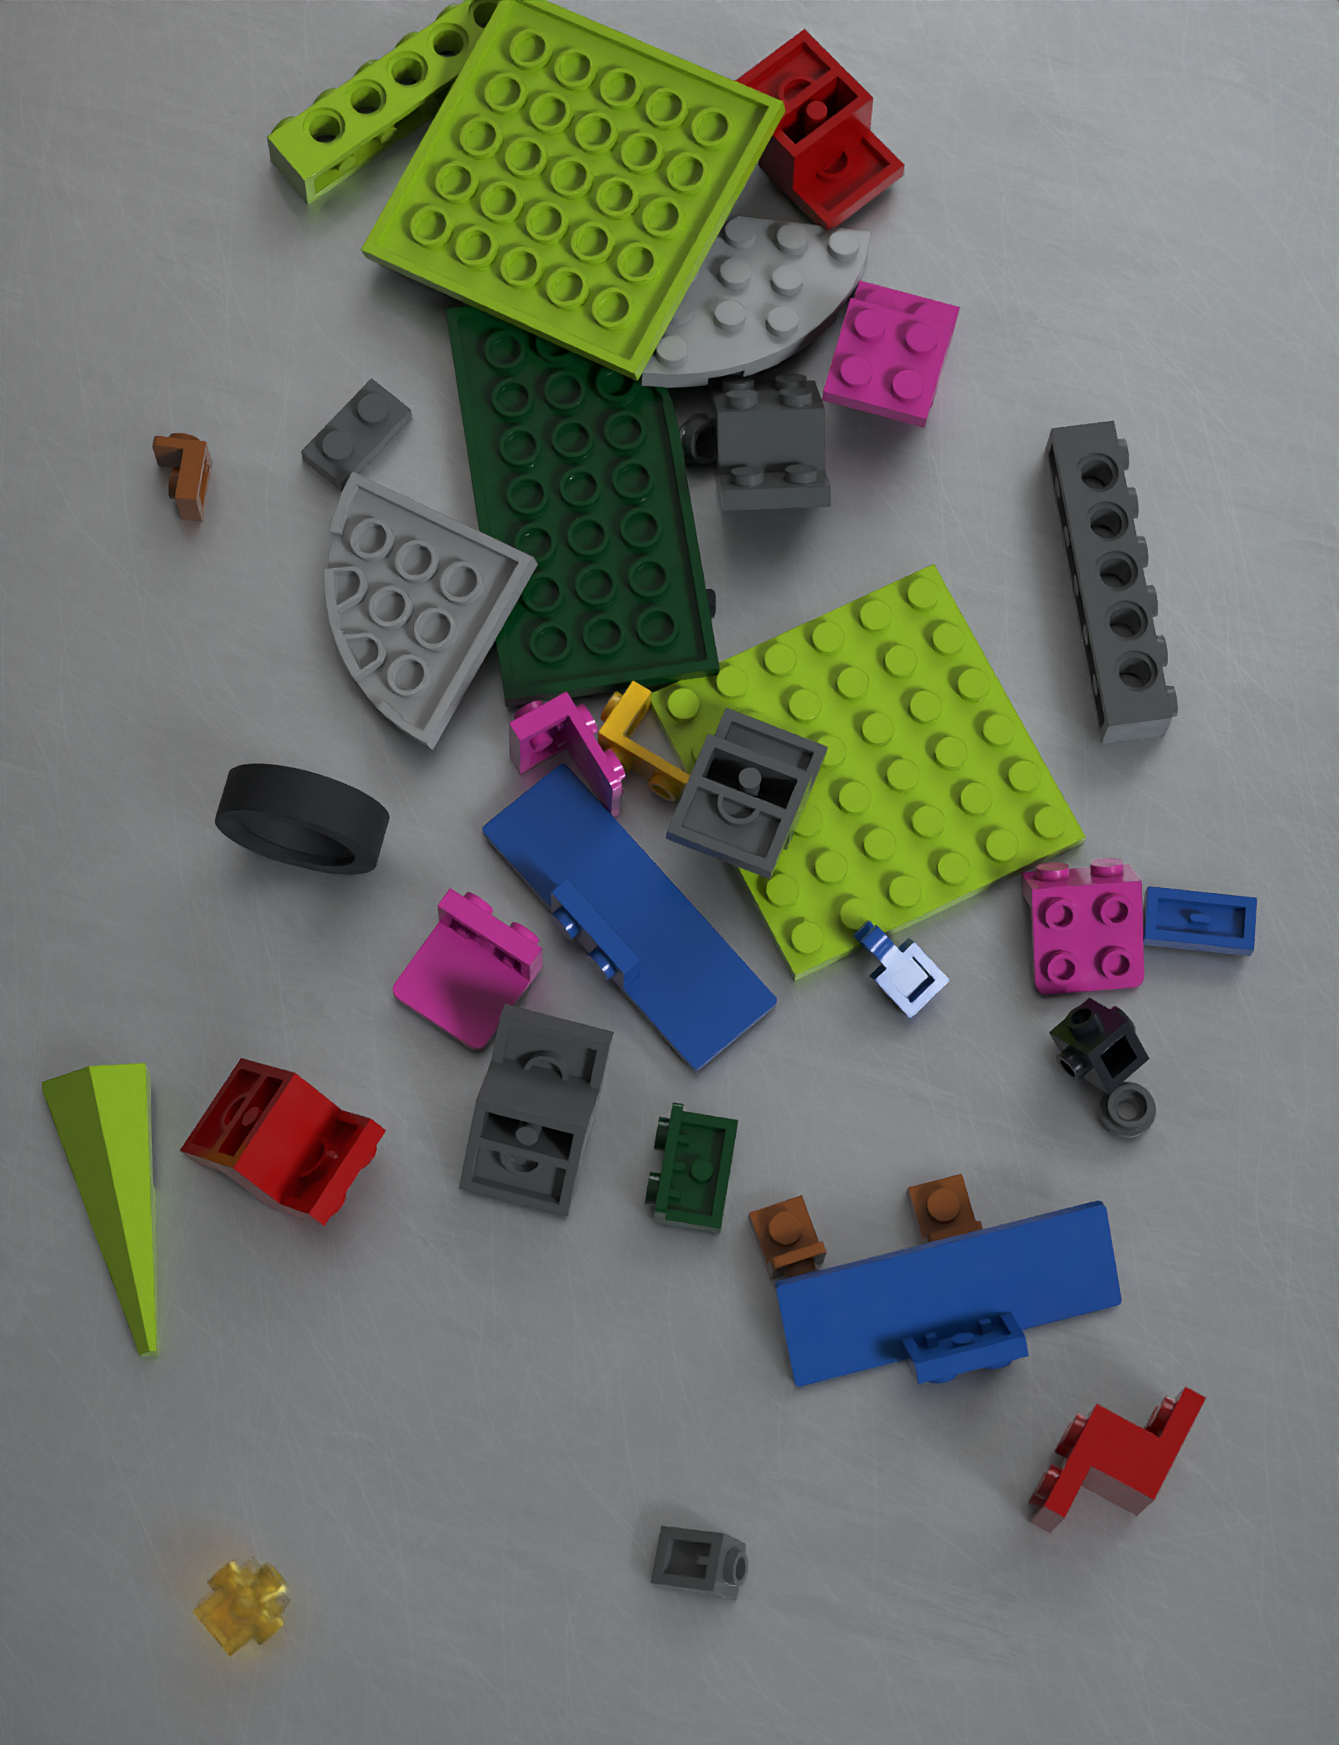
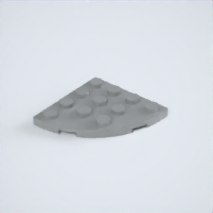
(757, 299)
(415, 602)

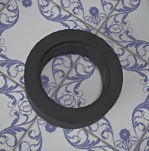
(302, 818)

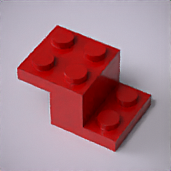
(824, 140)
(283, 1141)
(1114, 1458)

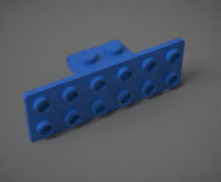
(629, 917)
(950, 1300)

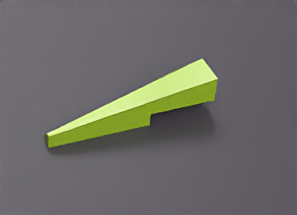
(108, 1144)

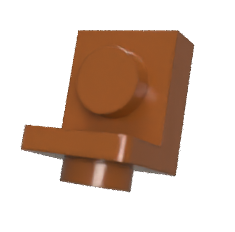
(189, 471)
(942, 1209)
(787, 1239)

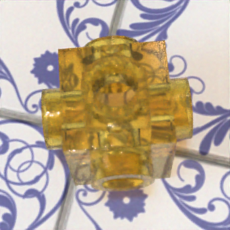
(233, 1621)

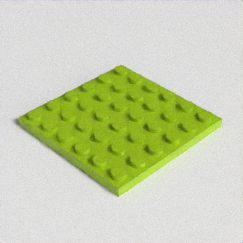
(574, 182)
(922, 775)

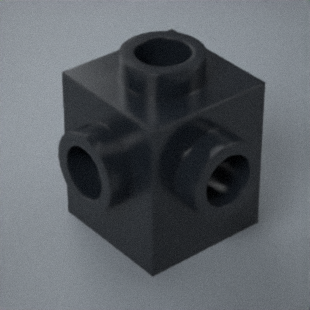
(1098, 1045)

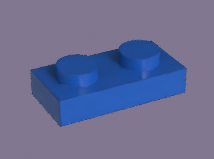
(1199, 921)

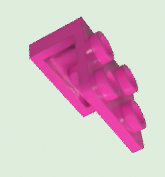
(557, 726)
(1085, 926)
(469, 970)

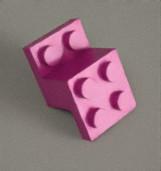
(890, 353)

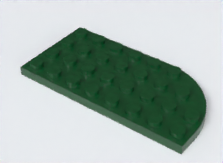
(598, 493)

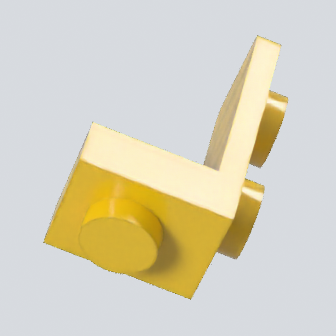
(622, 718)

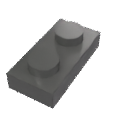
(356, 434)

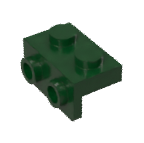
(694, 1169)

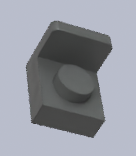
(700, 1562)

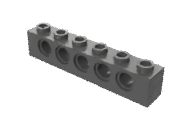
(1119, 710)

